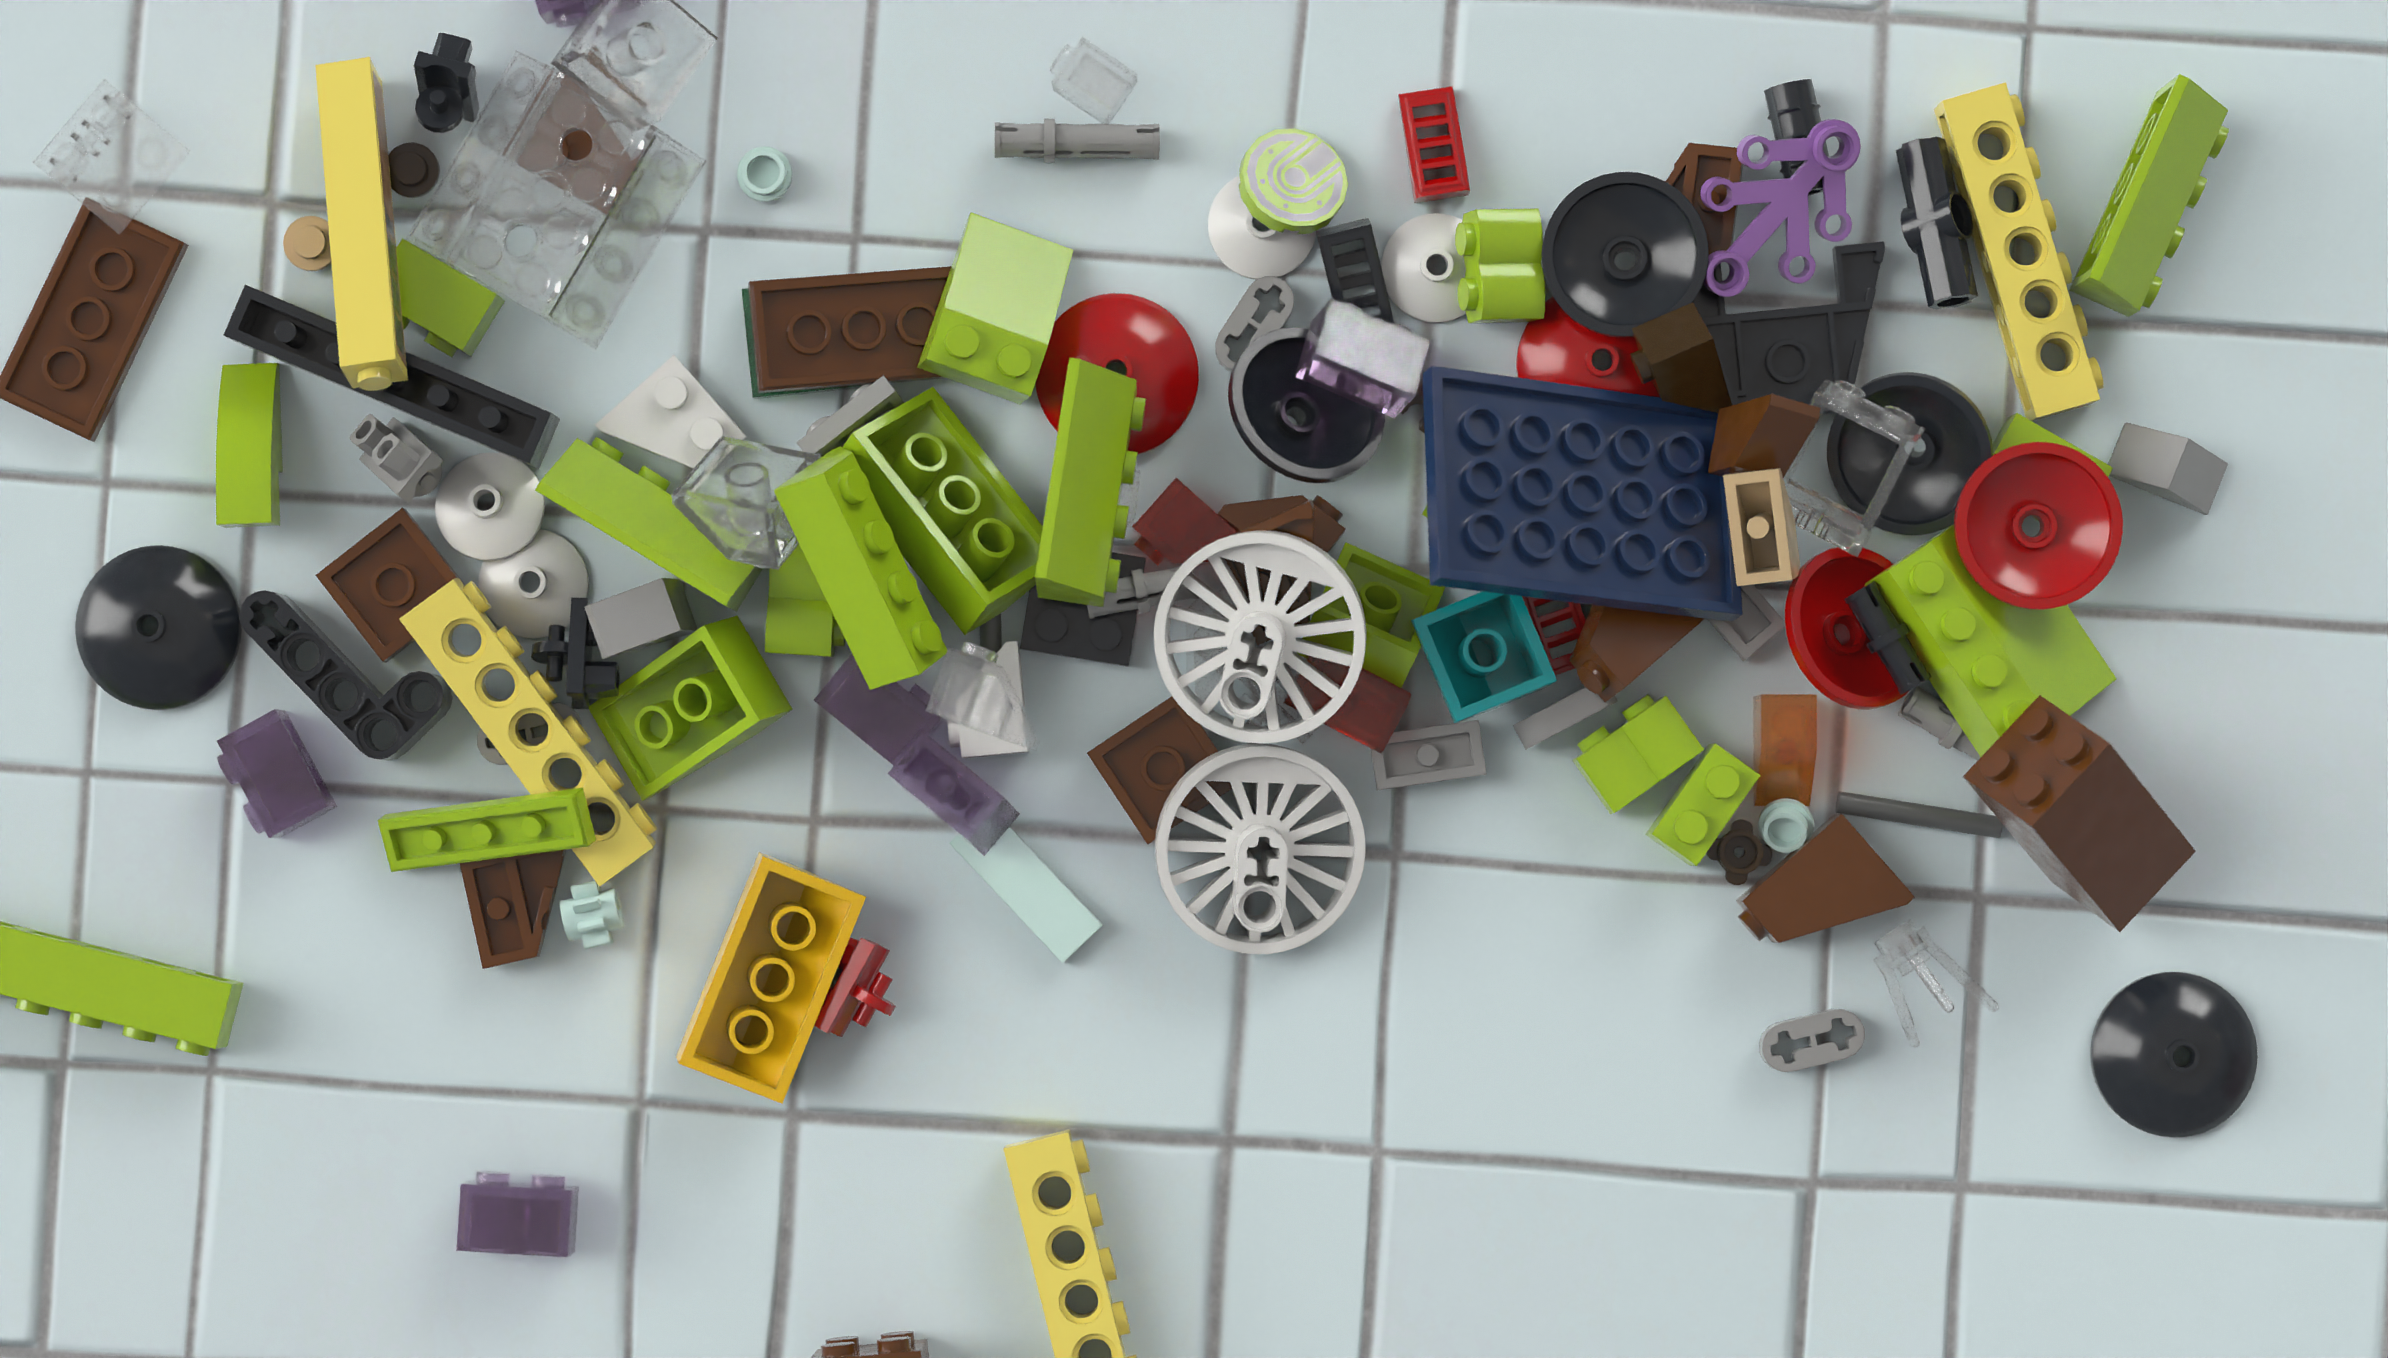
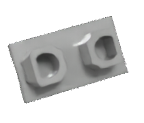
(398, 457)

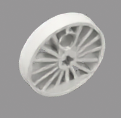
(1281, 555)
(1262, 766)

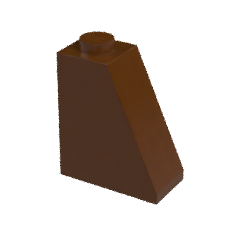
(1622, 644)
(1821, 886)

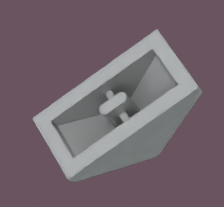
(2167, 466)
(641, 617)

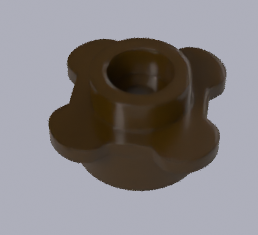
(1754, 855)

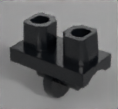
(446, 84)
(585, 677)

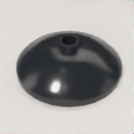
(1618, 216)
(1332, 431)
(1933, 479)
(194, 636)
(2136, 1048)

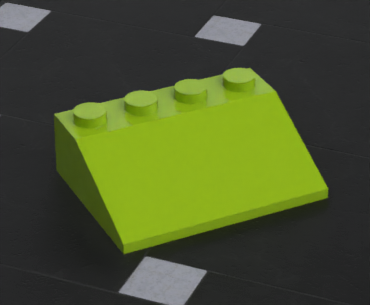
(1984, 653)

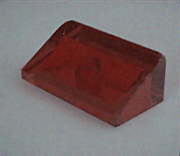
(1368, 712)

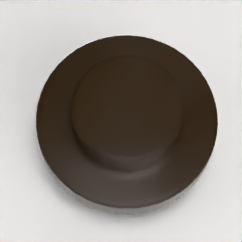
(413, 170)

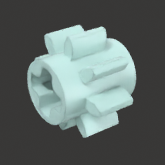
(591, 914)

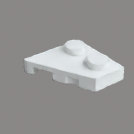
(670, 416)

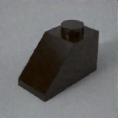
(1681, 360)

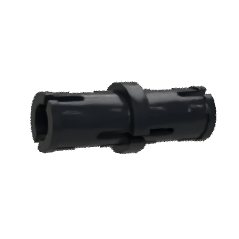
(1887, 638)

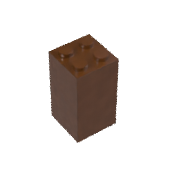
(2079, 813)

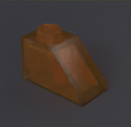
(1784, 746)

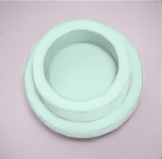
(764, 174)
(1785, 824)

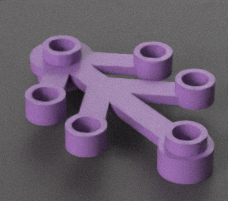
(1786, 201)

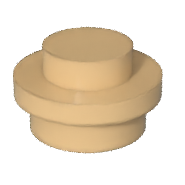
(308, 243)

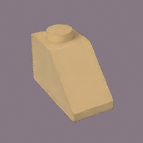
(1761, 527)

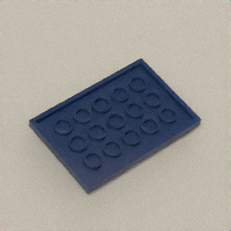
(1575, 496)

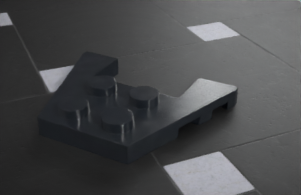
(1796, 347)

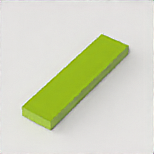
(487, 830)

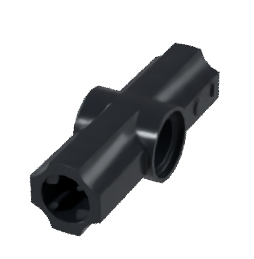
(1936, 223)

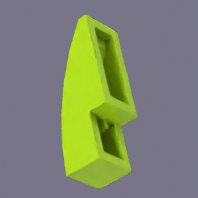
(248, 446)

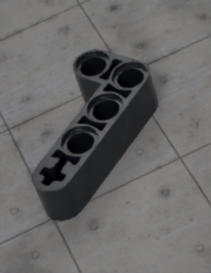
(335, 668)

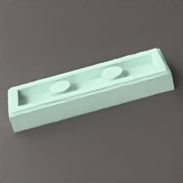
(1032, 892)

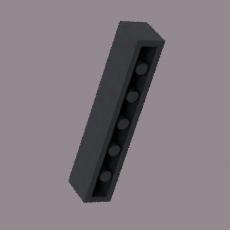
(428, 394)

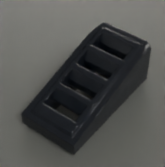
(1347, 233)

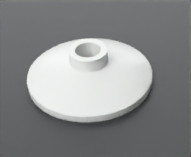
(1249, 250)
(1405, 271)
(505, 526)
(561, 578)

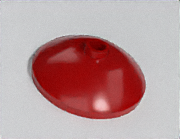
(1141, 338)
(1562, 353)
(2076, 518)
(1817, 609)

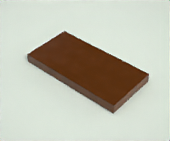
(89, 322)
(843, 328)

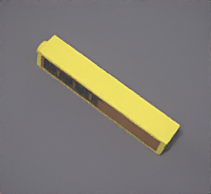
(361, 224)

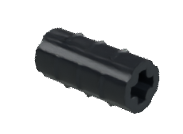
(1793, 115)

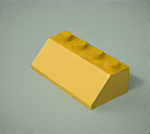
(770, 978)

